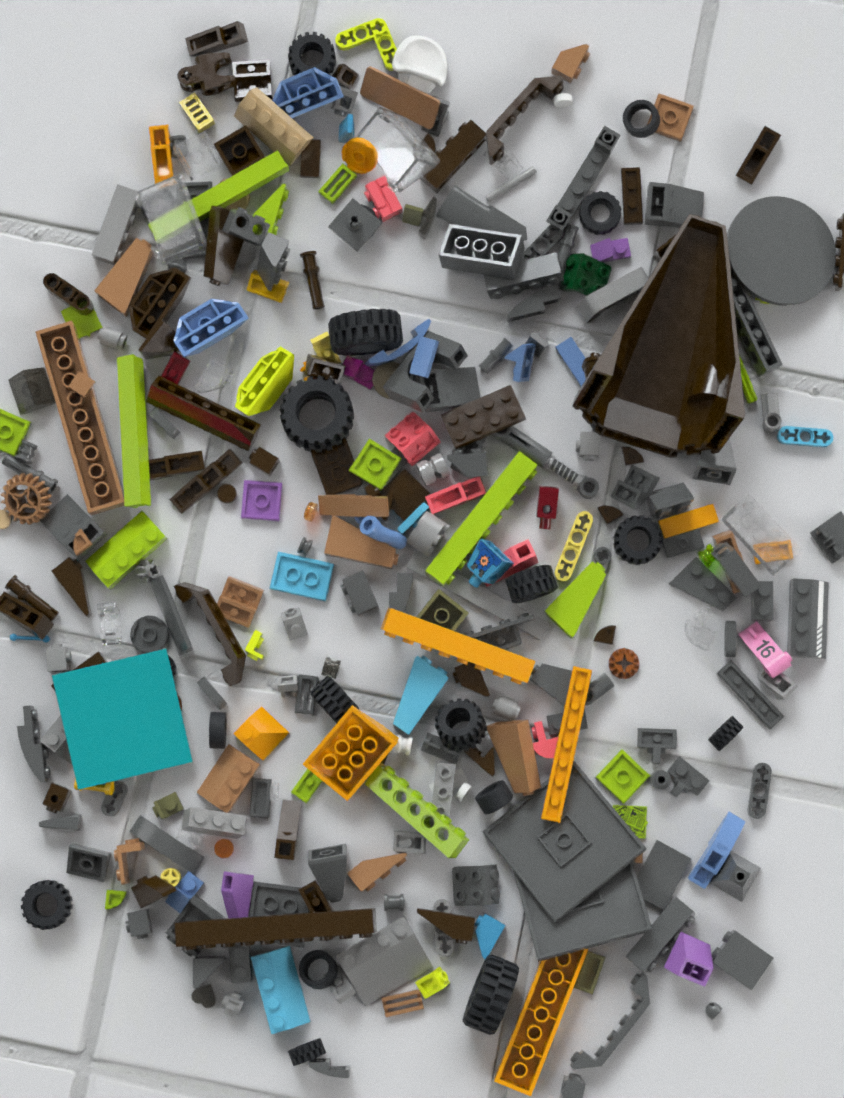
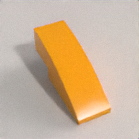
(161, 152)

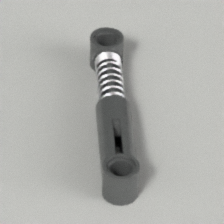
(544, 458)

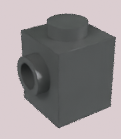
(139, 923)

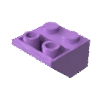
(691, 959)

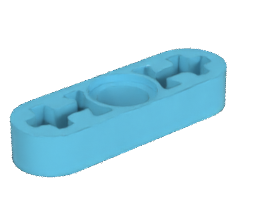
(791, 430)

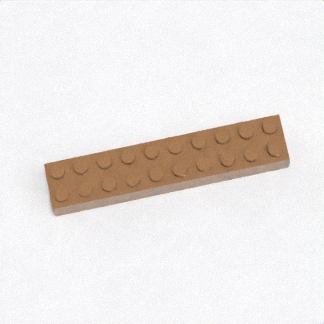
(81, 419)

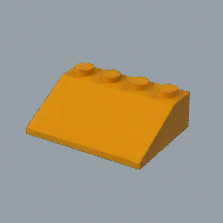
(350, 752)

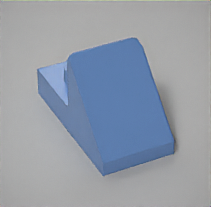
(523, 357)
(185, 891)

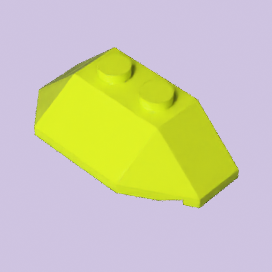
(265, 382)

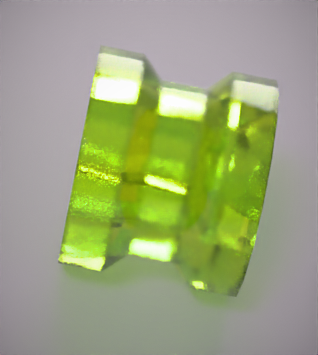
(706, 556)

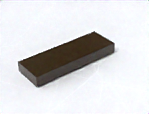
(631, 196)

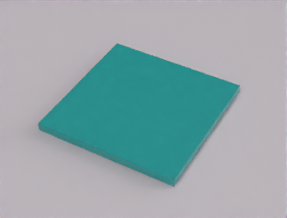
(122, 718)

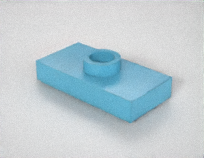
(412, 520)

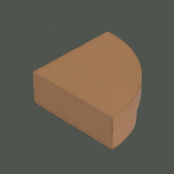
(81, 542)

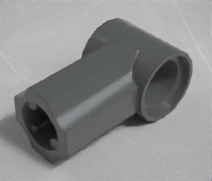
(599, 687)

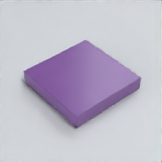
(261, 500)

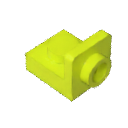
(255, 642)
(432, 982)

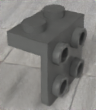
(475, 885)

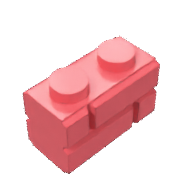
(383, 199)

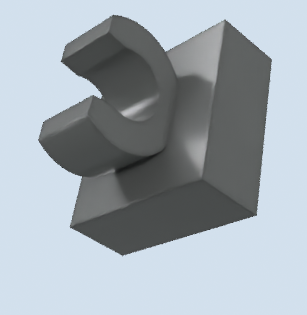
(540, 343)

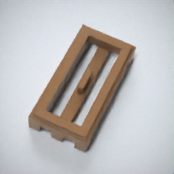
(405, 1010)

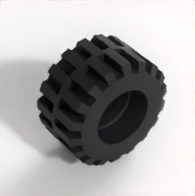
(308, 43)
(646, 525)
(531, 583)
(332, 698)
(460, 738)
(30, 908)

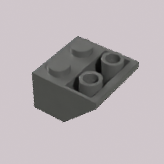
(272, 259)

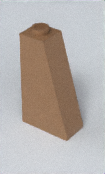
(126, 276)
(351, 544)
(516, 753)

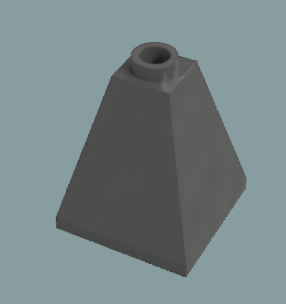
(716, 467)
(329, 869)
(727, 876)

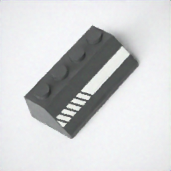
(807, 618)

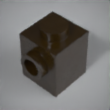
(56, 798)

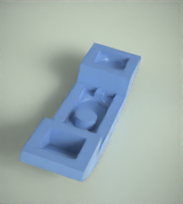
(382, 358)

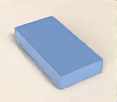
(424, 357)

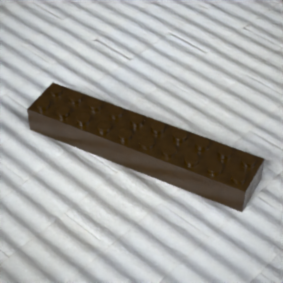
(275, 927)

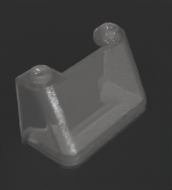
(399, 149)
(172, 219)

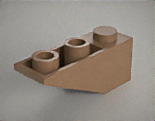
(370, 870)

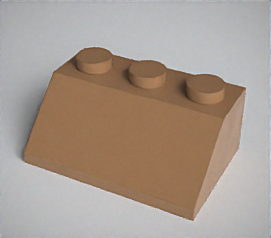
(228, 778)

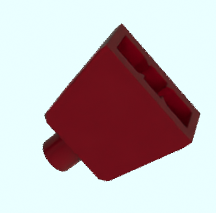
(547, 496)

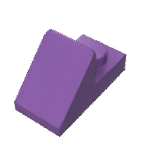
(611, 250)

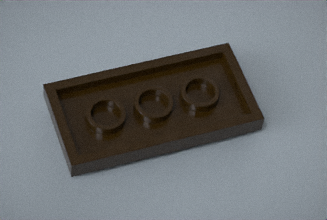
(483, 417)

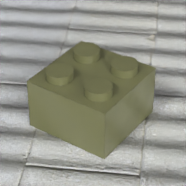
(443, 611)

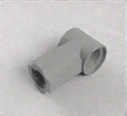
(770, 409)

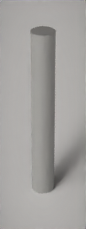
(510, 184)

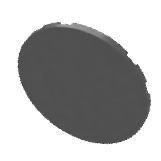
(781, 250)

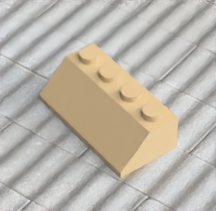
(272, 125)

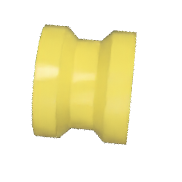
(167, 876)

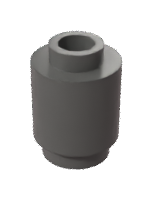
(654, 779)

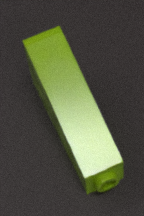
(573, 603)

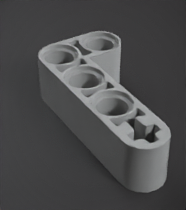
(612, 294)

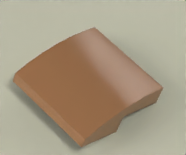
(239, 601)

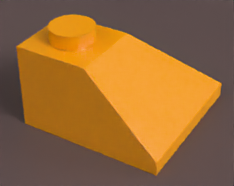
(261, 733)

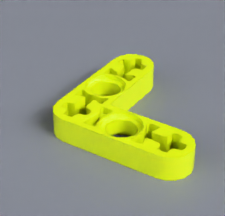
(377, 36)

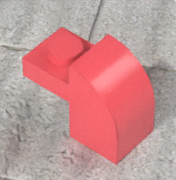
(543, 747)

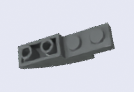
(34, 753)

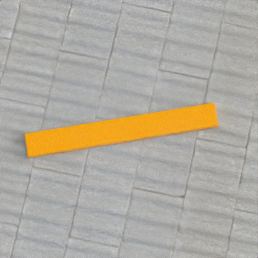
(566, 744)

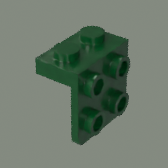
(584, 274)

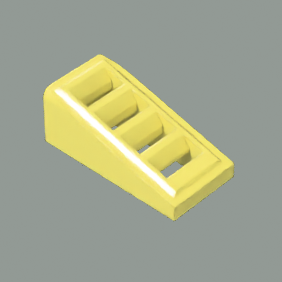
(204, 124)

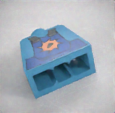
(487, 563)

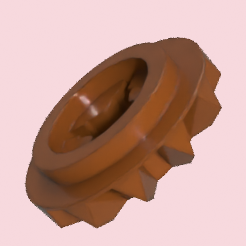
(618, 656)

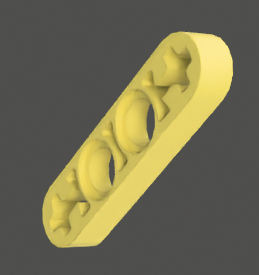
(576, 547)

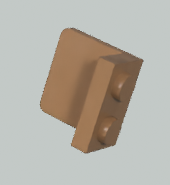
(121, 856)

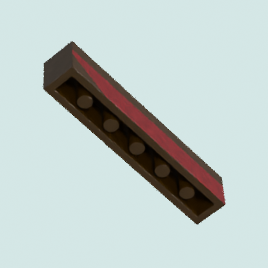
(203, 413)

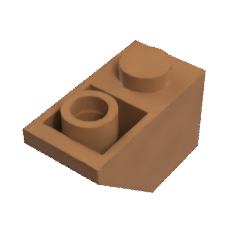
(569, 62)

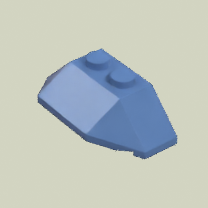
(306, 92)
(207, 325)

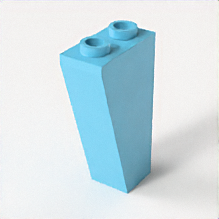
(420, 691)

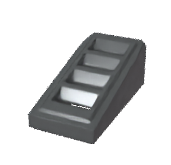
(68, 822)

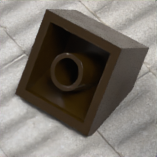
(238, 150)

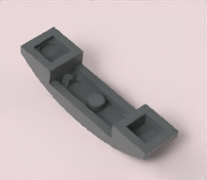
(167, 844)

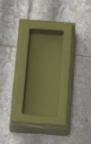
(589, 972)

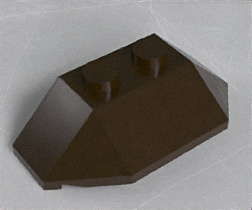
(157, 300)

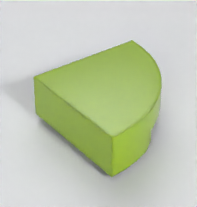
(114, 898)

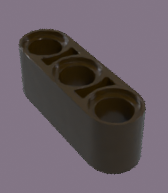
(62, 287)

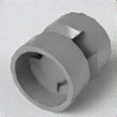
(433, 469)

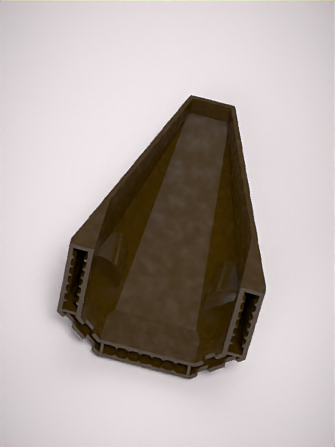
(674, 360)

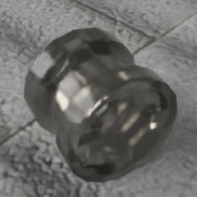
(331, 667)

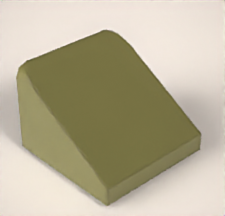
(412, 215)

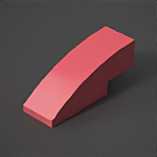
(456, 495)

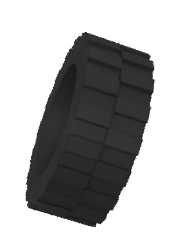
(607, 200)

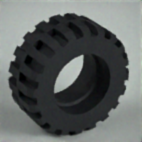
(365, 332)
(312, 390)
(490, 994)

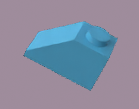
(487, 933)

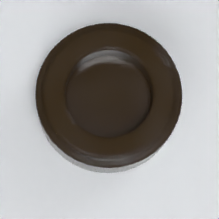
(227, 493)

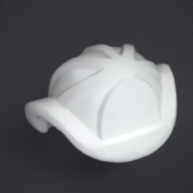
(420, 63)

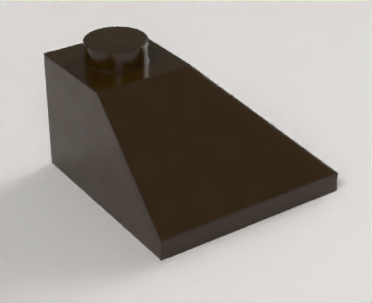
(159, 342)

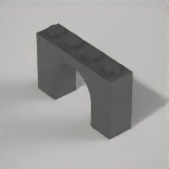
(401, 384)

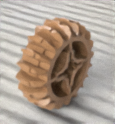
(15, 495)

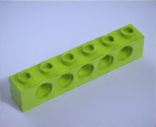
(378, 784)

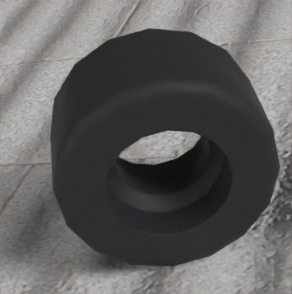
(494, 797)

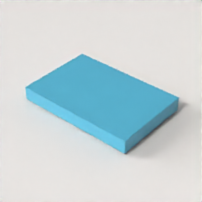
(301, 576)

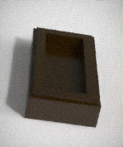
(311, 160)

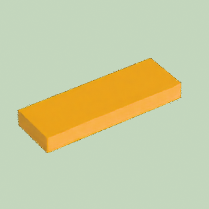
(688, 521)

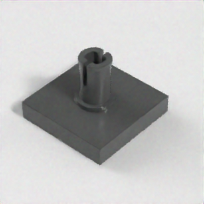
(355, 225)

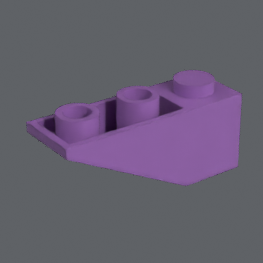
(237, 893)

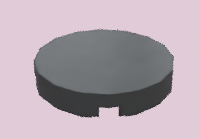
(149, 634)

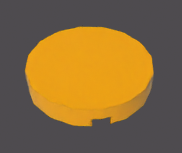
(360, 155)

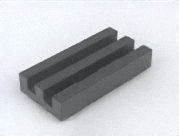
(297, 705)

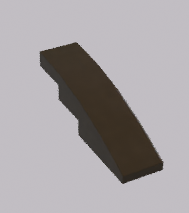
(176, 465)
(206, 481)

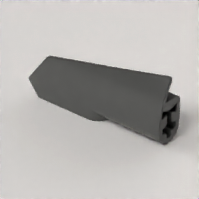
(467, 211)

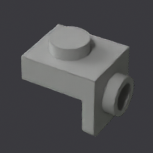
(294, 623)

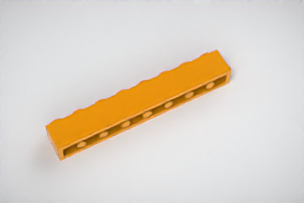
(457, 645)

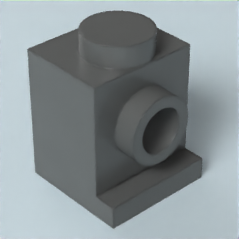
(349, 98)

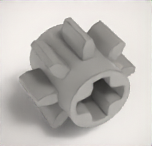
(147, 571)
(232, 1003)

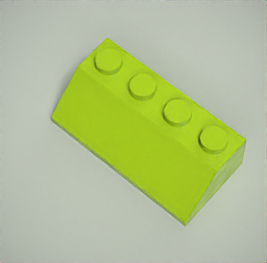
(126, 550)

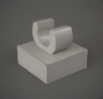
(287, 683)

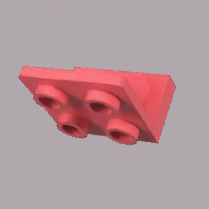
(413, 438)

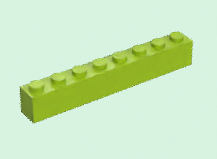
(481, 519)

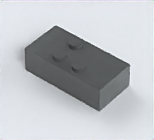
(481, 251)

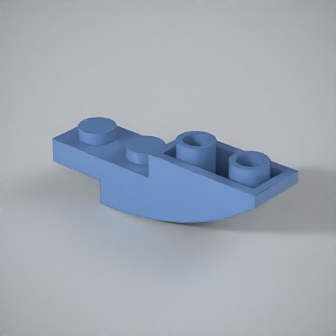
(717, 850)

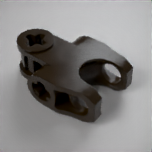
(204, 74)

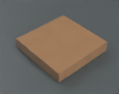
(673, 116)

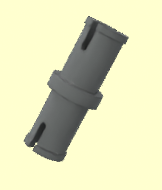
(495, 356)

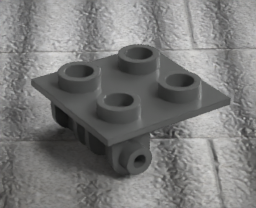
(831, 537)

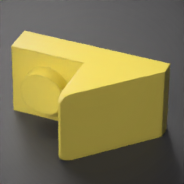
(322, 347)

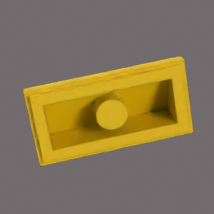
(258, 287)

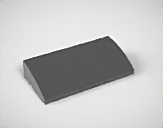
(171, 615)

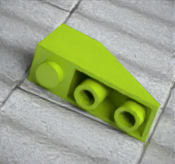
(272, 209)

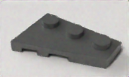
(704, 585)

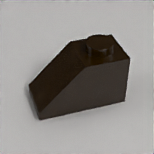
(471, 679)
(151, 890)

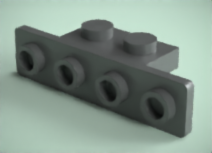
(504, 635)

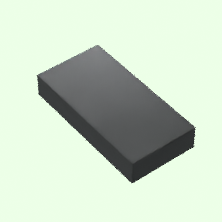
(260, 798)

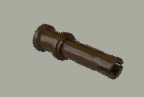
(311, 271)
(24, 592)

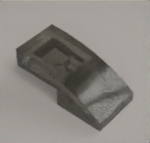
(429, 213)

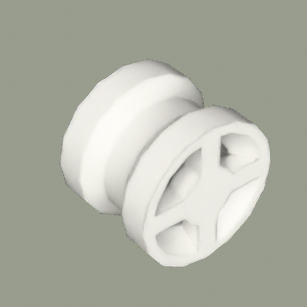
(403, 745)

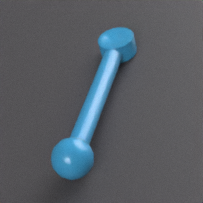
(13, 637)

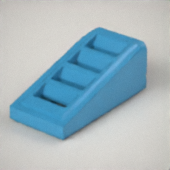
(346, 129)

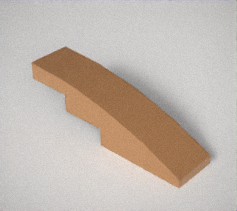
(353, 505)

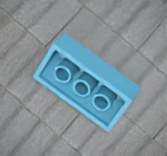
(280, 989)

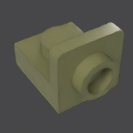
(167, 806)

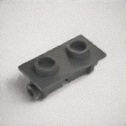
(435, 747)

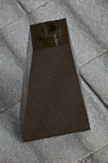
(221, 248)

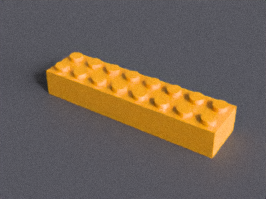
(538, 1021)

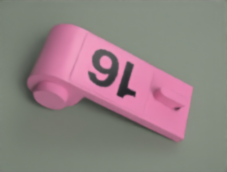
(766, 650)

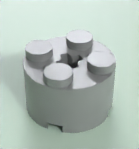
(427, 533)

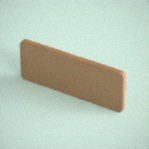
(399, 97)

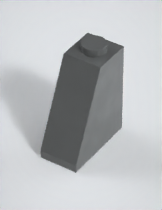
(552, 680)

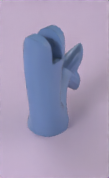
(372, 528)

